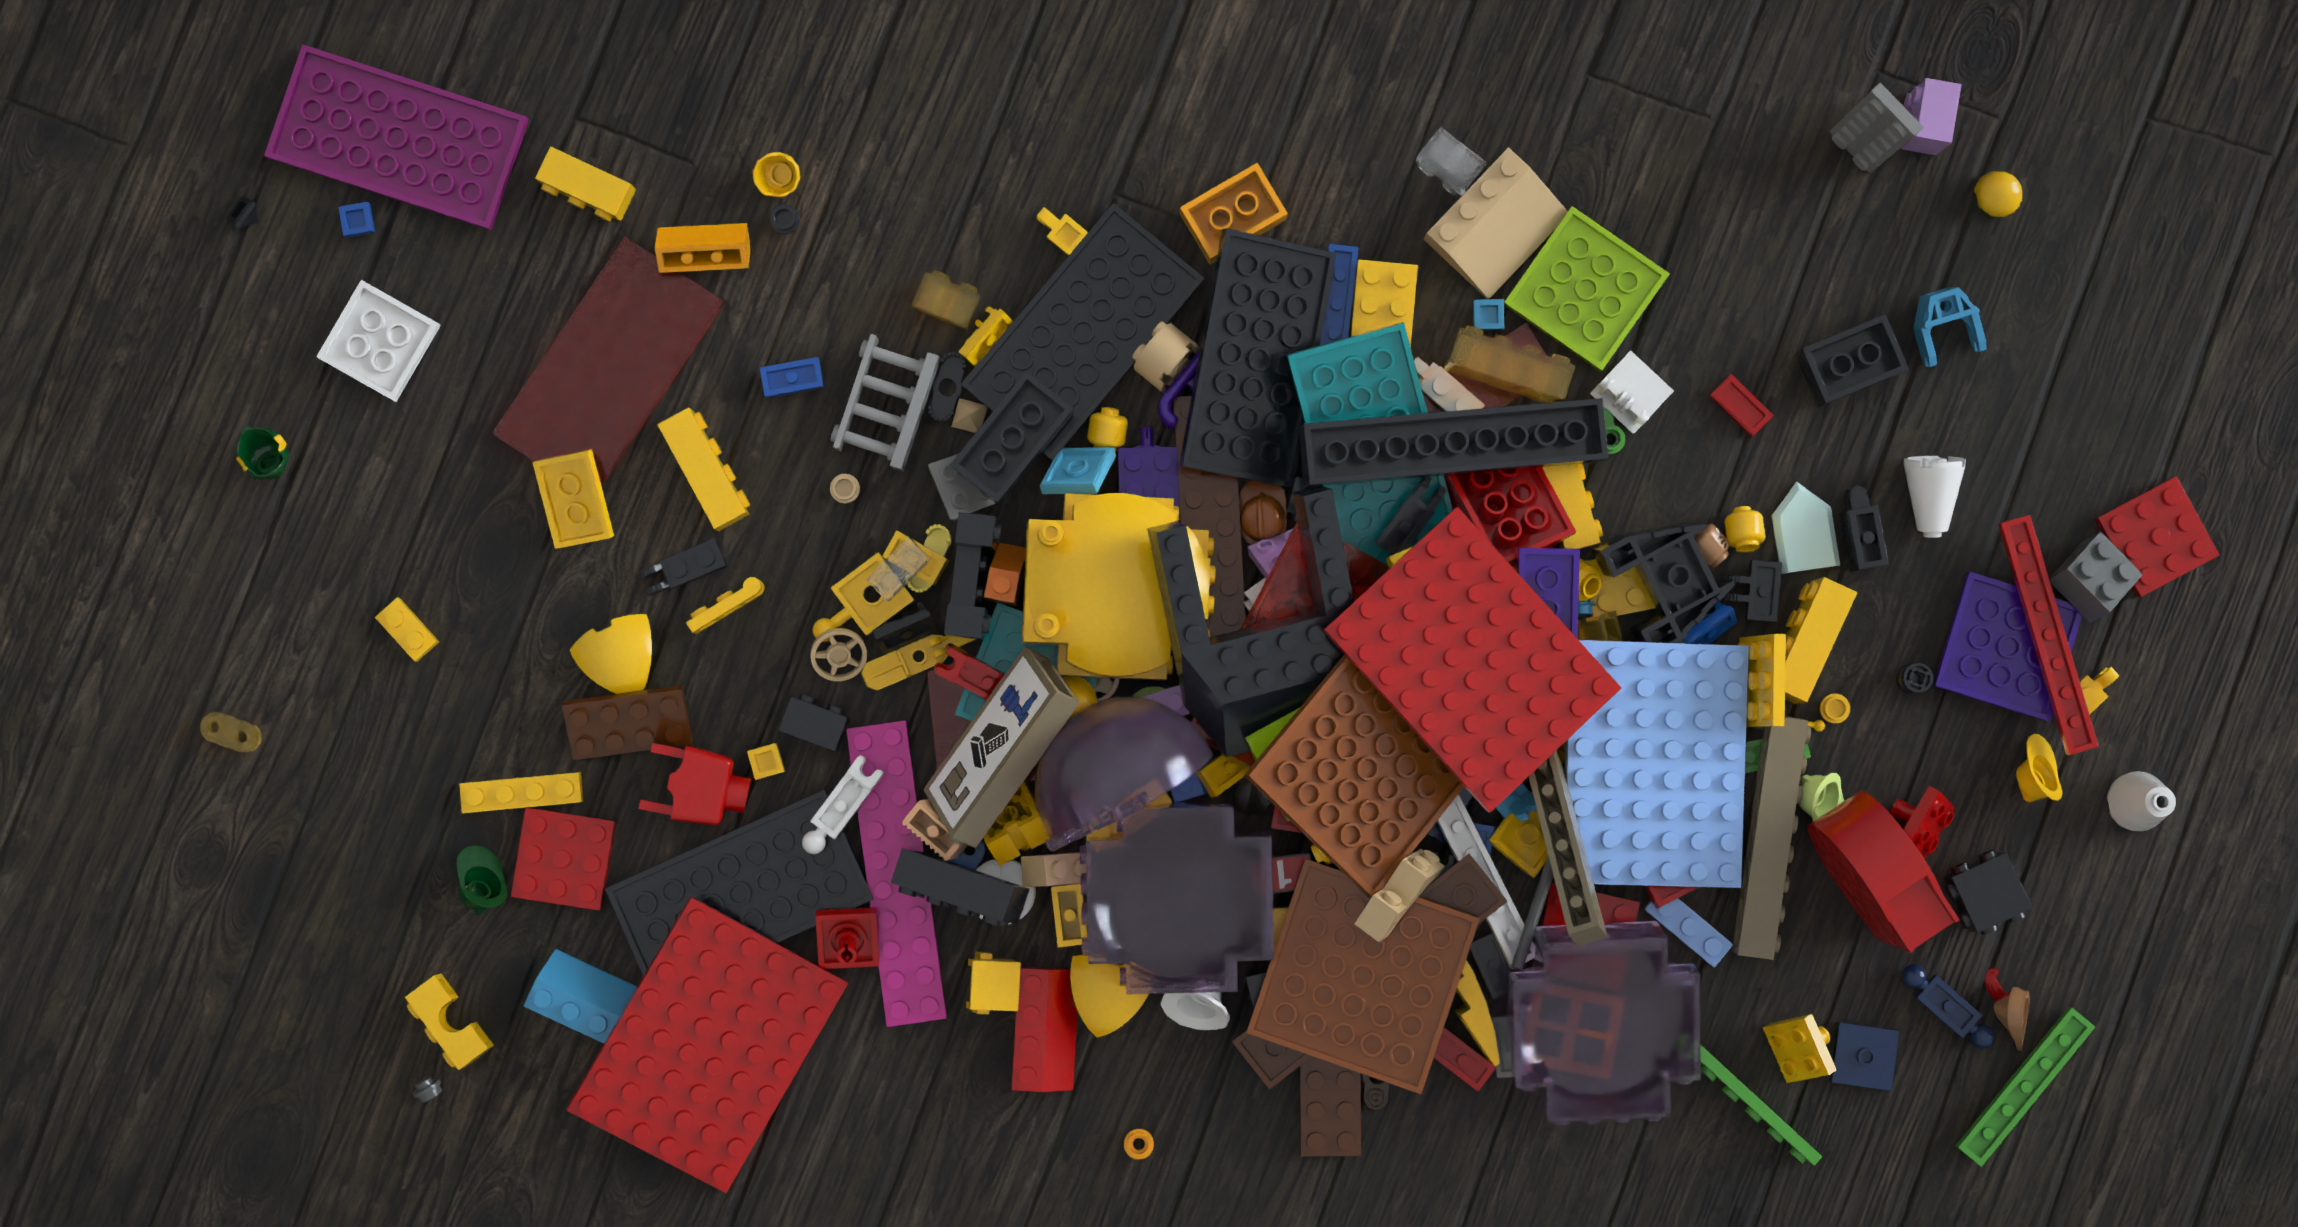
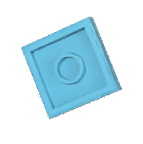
(1078, 471)

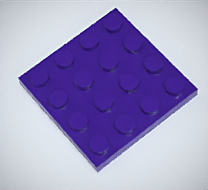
(1992, 650)

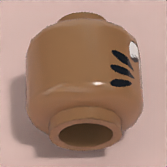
(1712, 545)

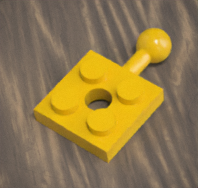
(866, 614)

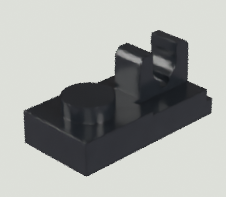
(905, 630)

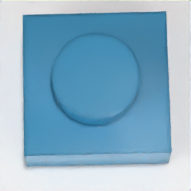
(1488, 314)

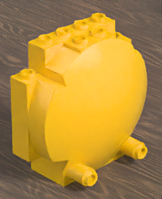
(1098, 588)

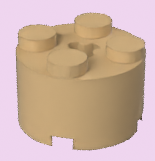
(1164, 355)

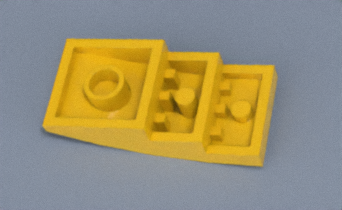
(1476, 1015)

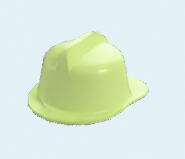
(1820, 794)

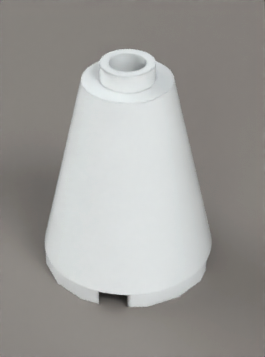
(1933, 491)
(2139, 801)

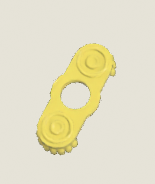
(938, 541)

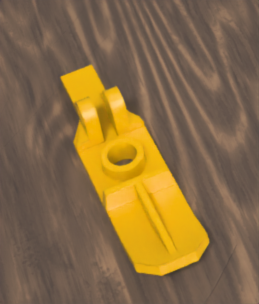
(901, 664)

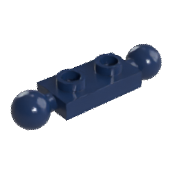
(1948, 1006)

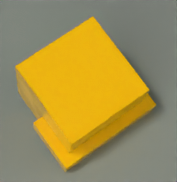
(993, 983)

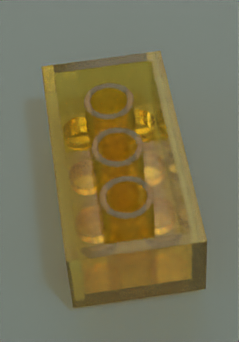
(1509, 366)

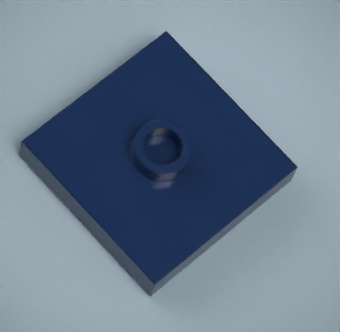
(1864, 1056)

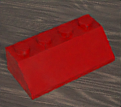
(1044, 1031)

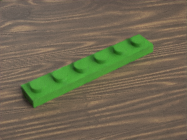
(2025, 1086)
(1757, 1109)

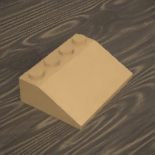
(1497, 224)

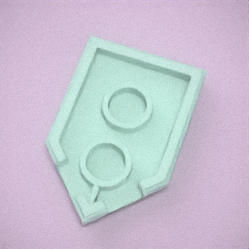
(1804, 532)

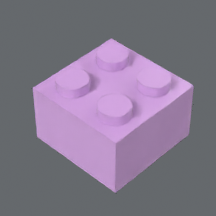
(1935, 108)

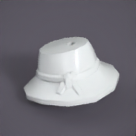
(1196, 1010)

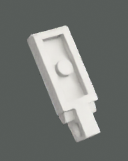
(1444, 389)

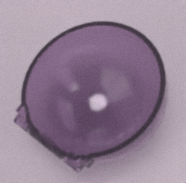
(1112, 758)

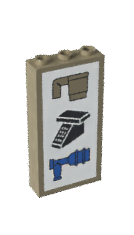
(1000, 747)

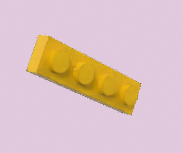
(521, 792)

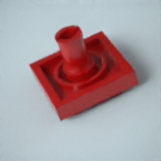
(1926, 819)
(847, 938)

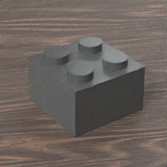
(2095, 577)

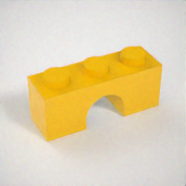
(430, 1005)

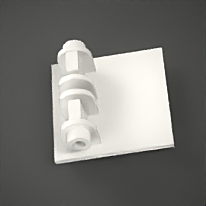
(1632, 392)

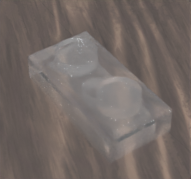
(898, 569)

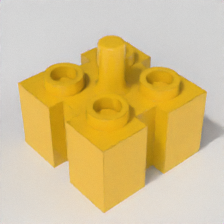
(1016, 828)

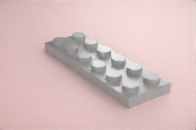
(1875, 129)

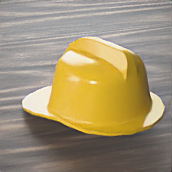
(2039, 773)

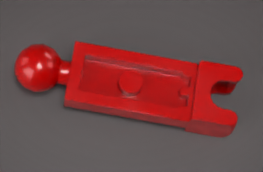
(969, 672)

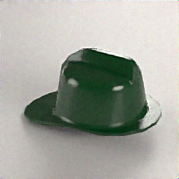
(480, 879)

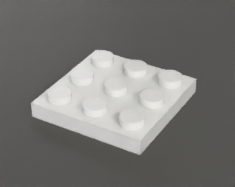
(378, 340)

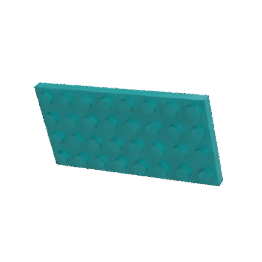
(1361, 380)

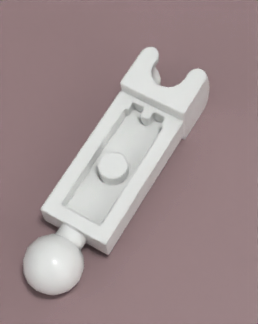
(840, 805)

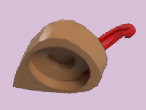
(2009, 1007)

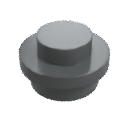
(427, 1088)

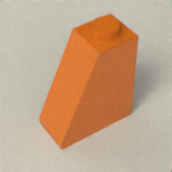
(1006, 575)

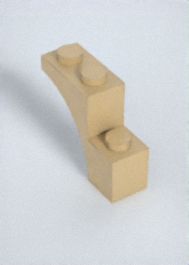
(1399, 893)

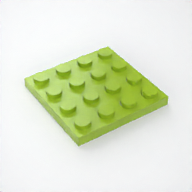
(1586, 289)

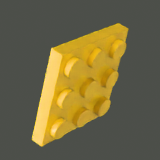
(1765, 680)

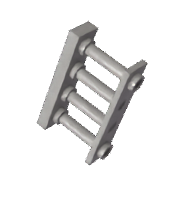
(906, 424)

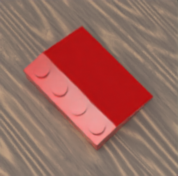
(1511, 509)

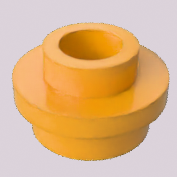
(1138, 1153)

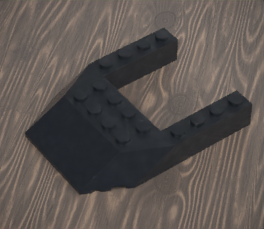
(1261, 671)

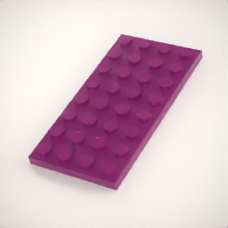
(396, 137)

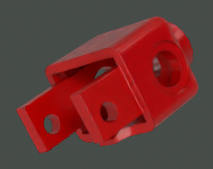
(700, 786)

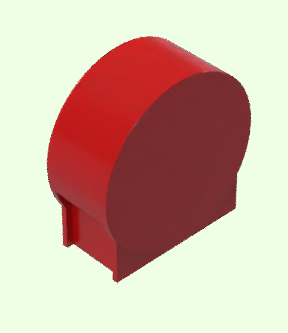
(1881, 872)

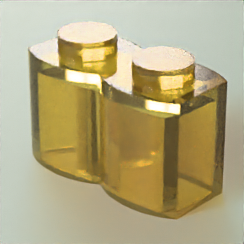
(946, 300)

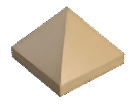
(969, 415)

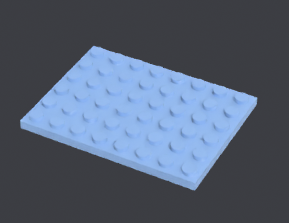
(1663, 766)

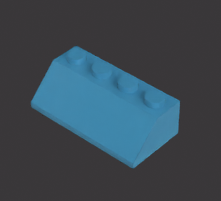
(579, 995)

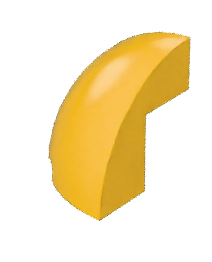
(617, 655)
(1100, 997)

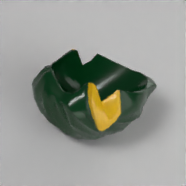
(261, 452)

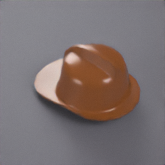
(1262, 511)

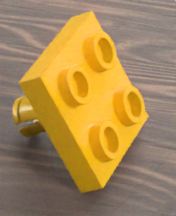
(1800, 1048)

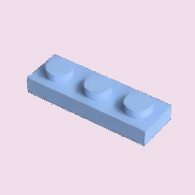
(1691, 930)

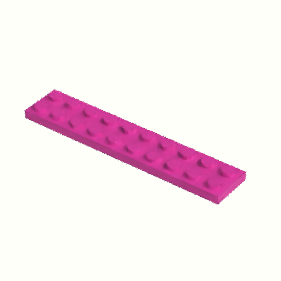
(904, 923)

